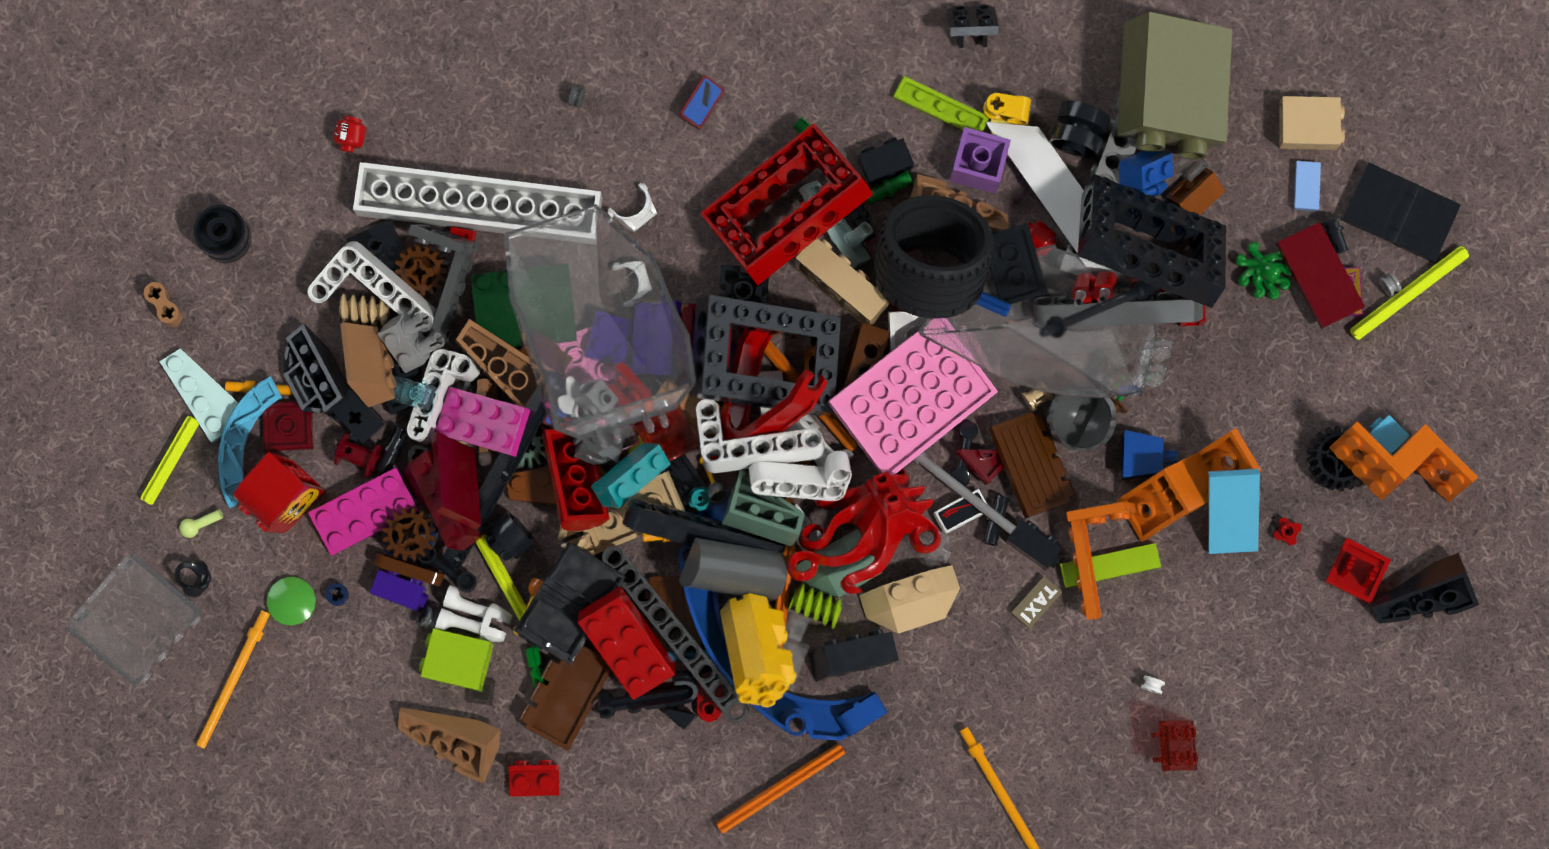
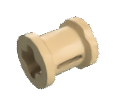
(1035, 398)

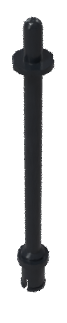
(1057, 326)

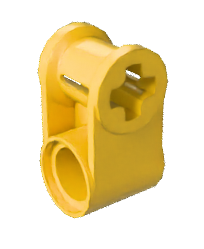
(1011, 108)

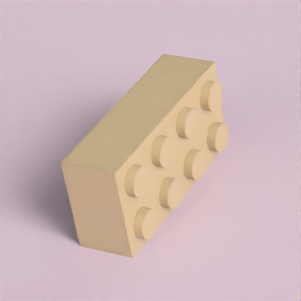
(841, 282)

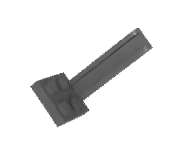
(459, 268)

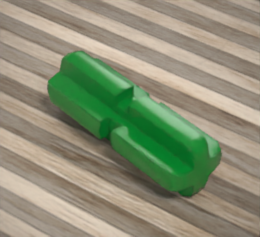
(535, 663)

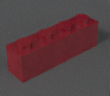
(420, 479)

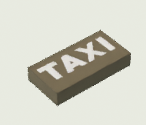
(1036, 602)

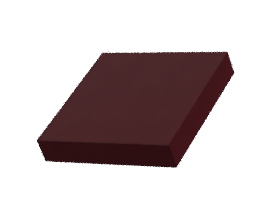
(287, 428)

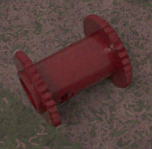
(359, 456)

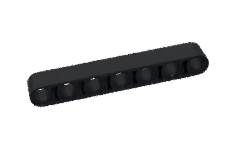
(685, 527)

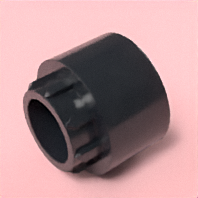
(509, 537)

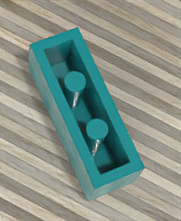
(630, 475)

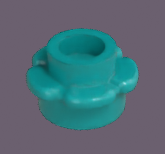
(693, 500)

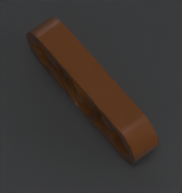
(408, 569)

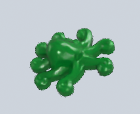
(1263, 270)

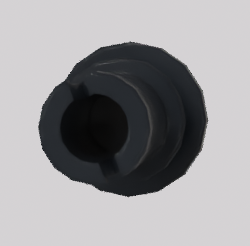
(1335, 234)

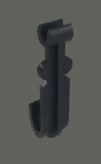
(682, 692)

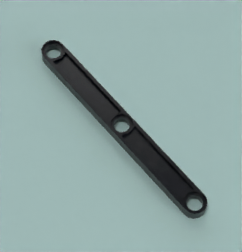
(500, 476)

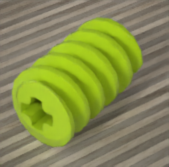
(816, 605)

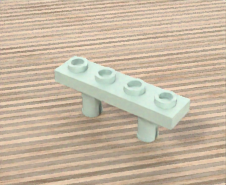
(841, 234)

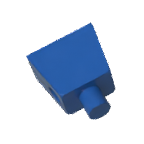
(1143, 455)

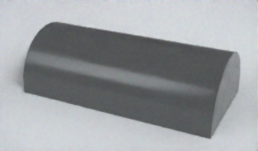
(734, 569)

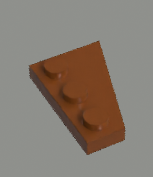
(532, 486)

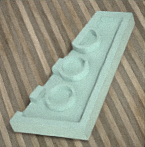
(201, 393)

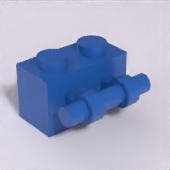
(1147, 171)

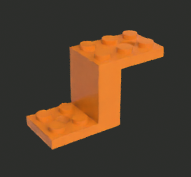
(1420, 452)
(1185, 484)

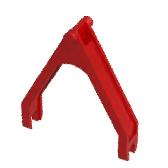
(780, 417)

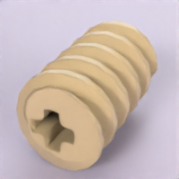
(364, 311)

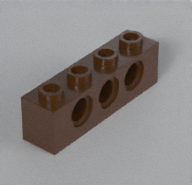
(863, 336)

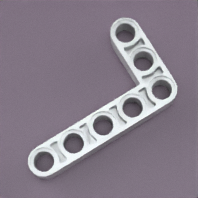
(374, 283)
(751, 445)

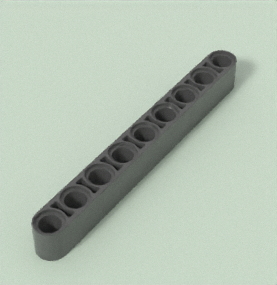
(685, 642)

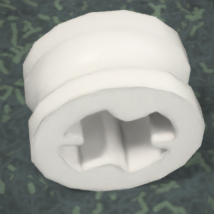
(1152, 685)

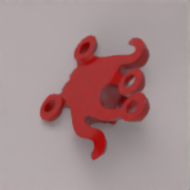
(884, 513)

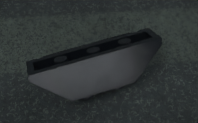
(312, 372)

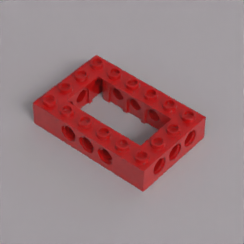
(767, 184)

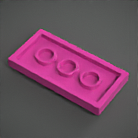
(482, 421)
(362, 511)

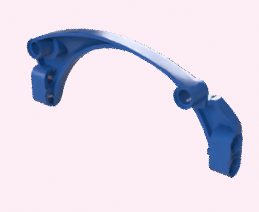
(821, 718)

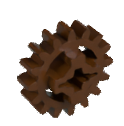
(415, 277)
(417, 521)

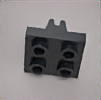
(972, 22)
(684, 477)

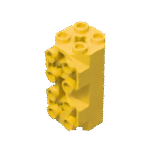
(754, 649)

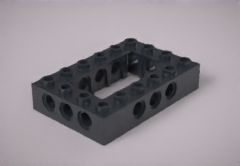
(1193, 278)
(710, 349)

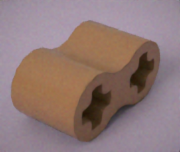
(163, 304)

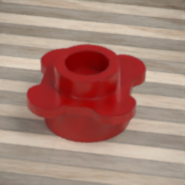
(1294, 529)

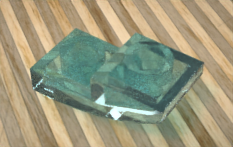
(413, 393)

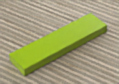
(939, 106)
(1115, 564)

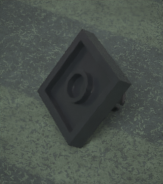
(382, 243)

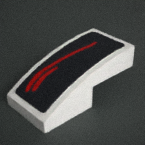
(957, 514)

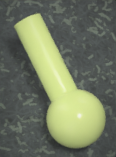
(190, 527)

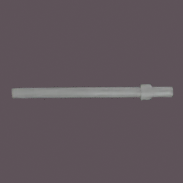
(964, 492)

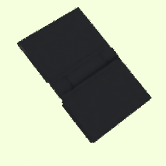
(1401, 212)
(569, 587)

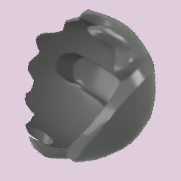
(1082, 421)

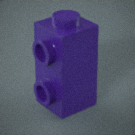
(399, 591)

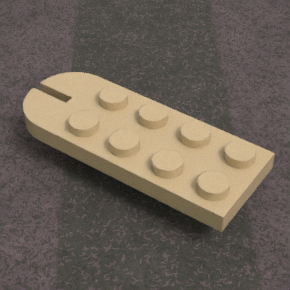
(613, 532)

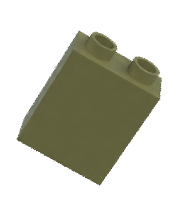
(1174, 84)

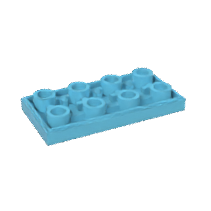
(1233, 511)

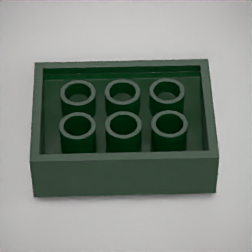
(494, 307)

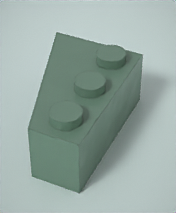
(762, 514)

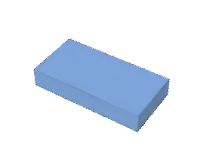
(1307, 186)

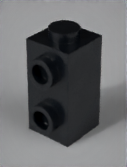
(1035, 546)

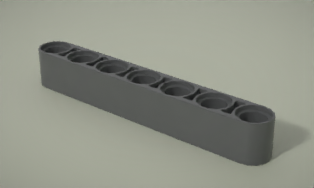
(1156, 308)

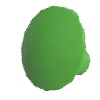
(291, 601)

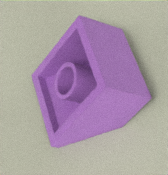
(980, 160)

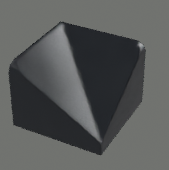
(681, 716)

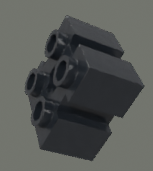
(734, 280)

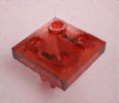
(675, 439)
(1177, 745)

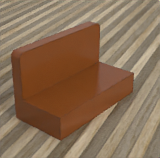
(1197, 194)

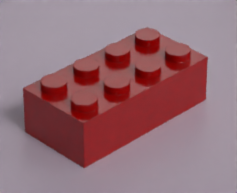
(626, 643)

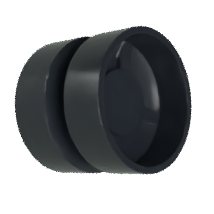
(1079, 129)
(222, 234)

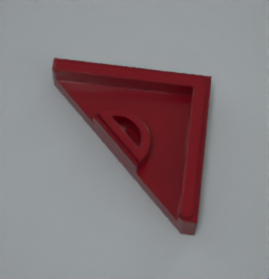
(982, 463)

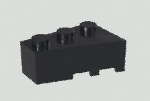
(853, 655)

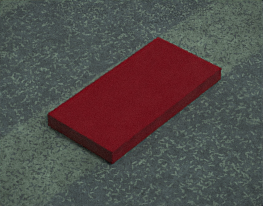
(1320, 275)
(456, 480)

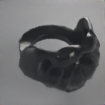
(202, 582)

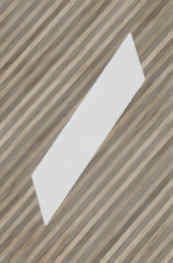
(1045, 175)

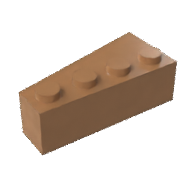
(500, 362)

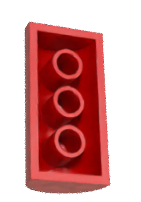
(572, 482)

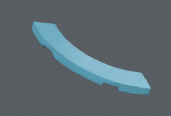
(237, 432)

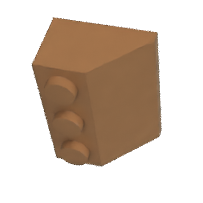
(367, 364)

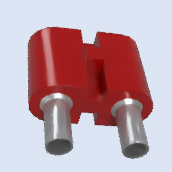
(1092, 286)

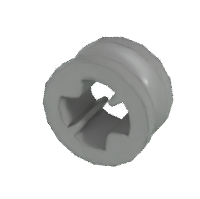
(1390, 284)

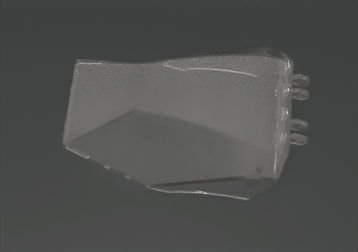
(597, 325)
(1079, 364)

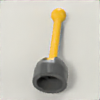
(716, 491)

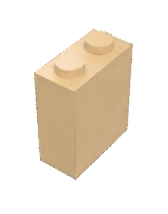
(1311, 123)

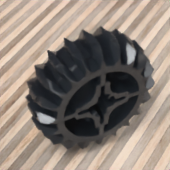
(1318, 453)

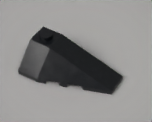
(1434, 589)

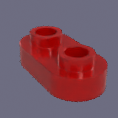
(704, 699)

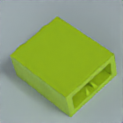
(456, 659)

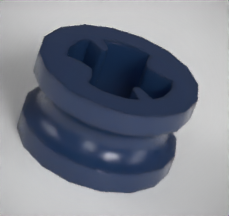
(344, 591)

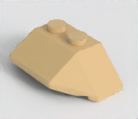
(912, 600)

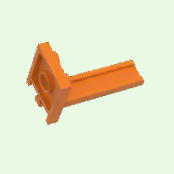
(1083, 556)

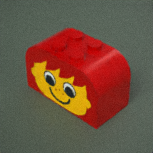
(277, 493)

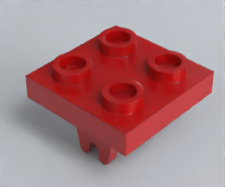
(1357, 570)

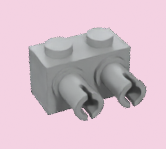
(407, 343)

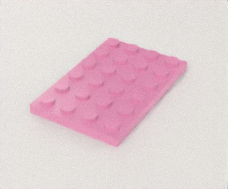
(910, 401)

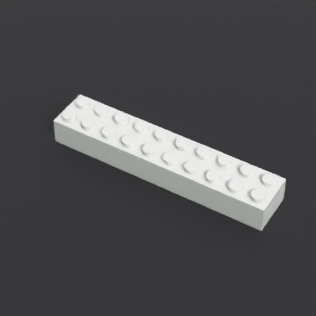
(462, 199)

